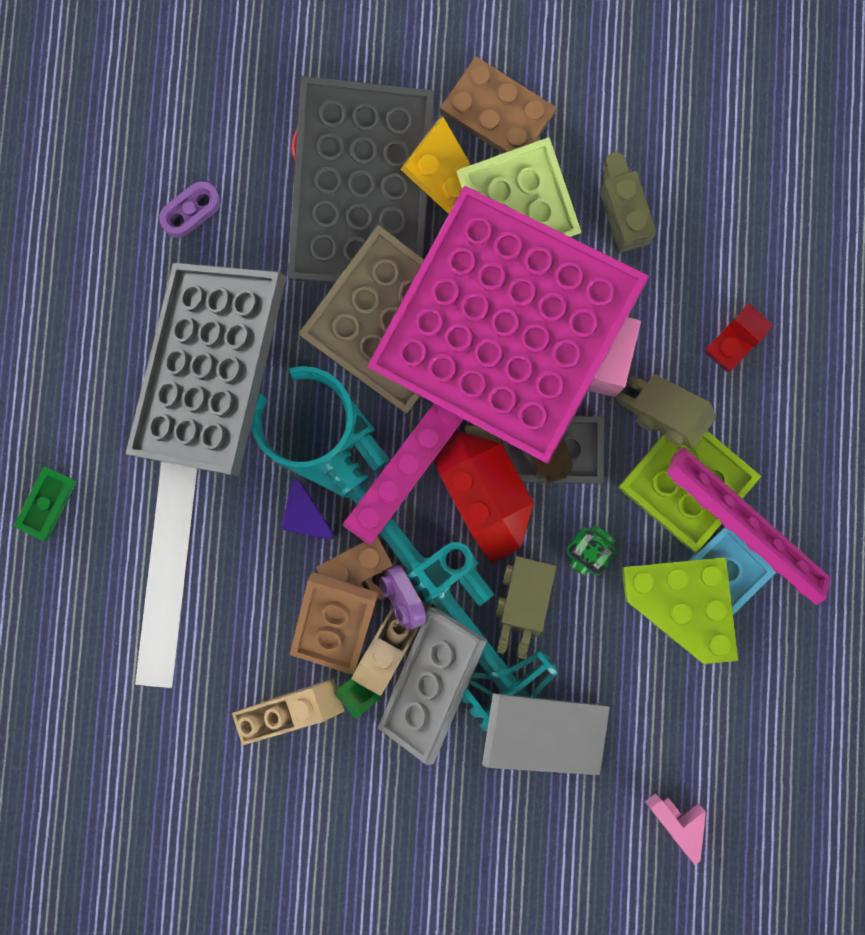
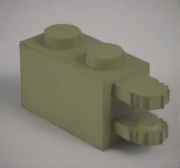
(625, 205)
(669, 410)
(525, 602)

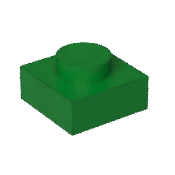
(356, 697)

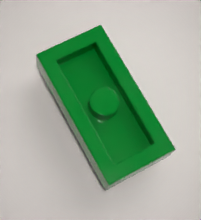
(45, 503)

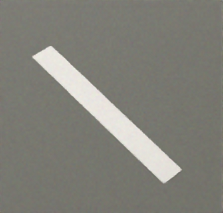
(166, 576)

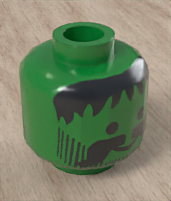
(591, 551)

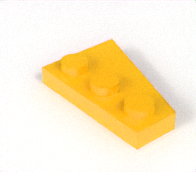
(435, 165)

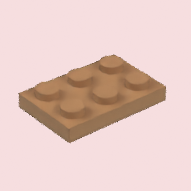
(497, 108)
(333, 623)

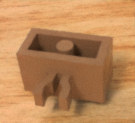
(359, 565)

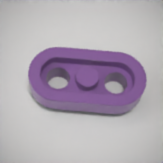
(187, 206)
(406, 602)

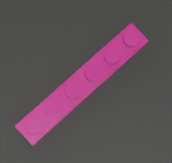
(402, 473)
(749, 525)

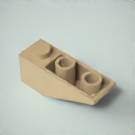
(385, 652)
(288, 712)

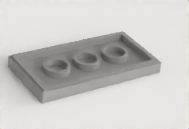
(431, 685)
(545, 735)

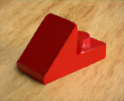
(738, 338)

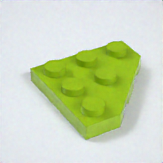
(687, 604)

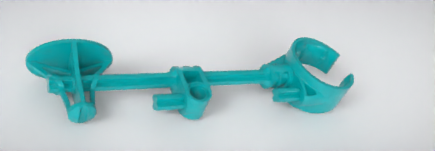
(431, 574)

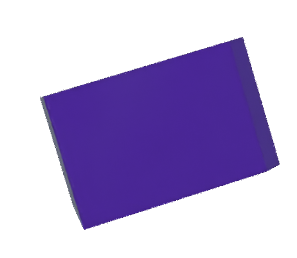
(303, 514)

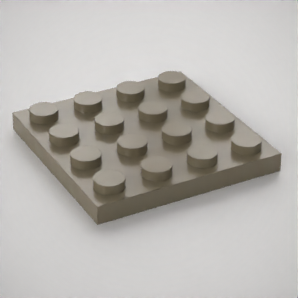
(360, 309)

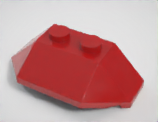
(486, 492)

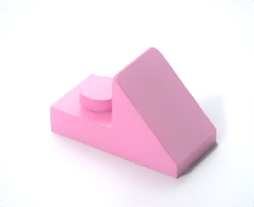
(685, 831)

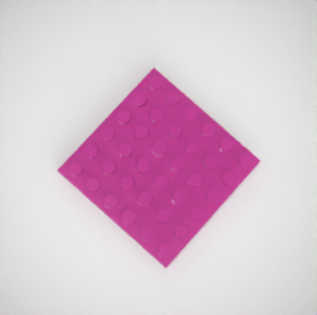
(507, 323)

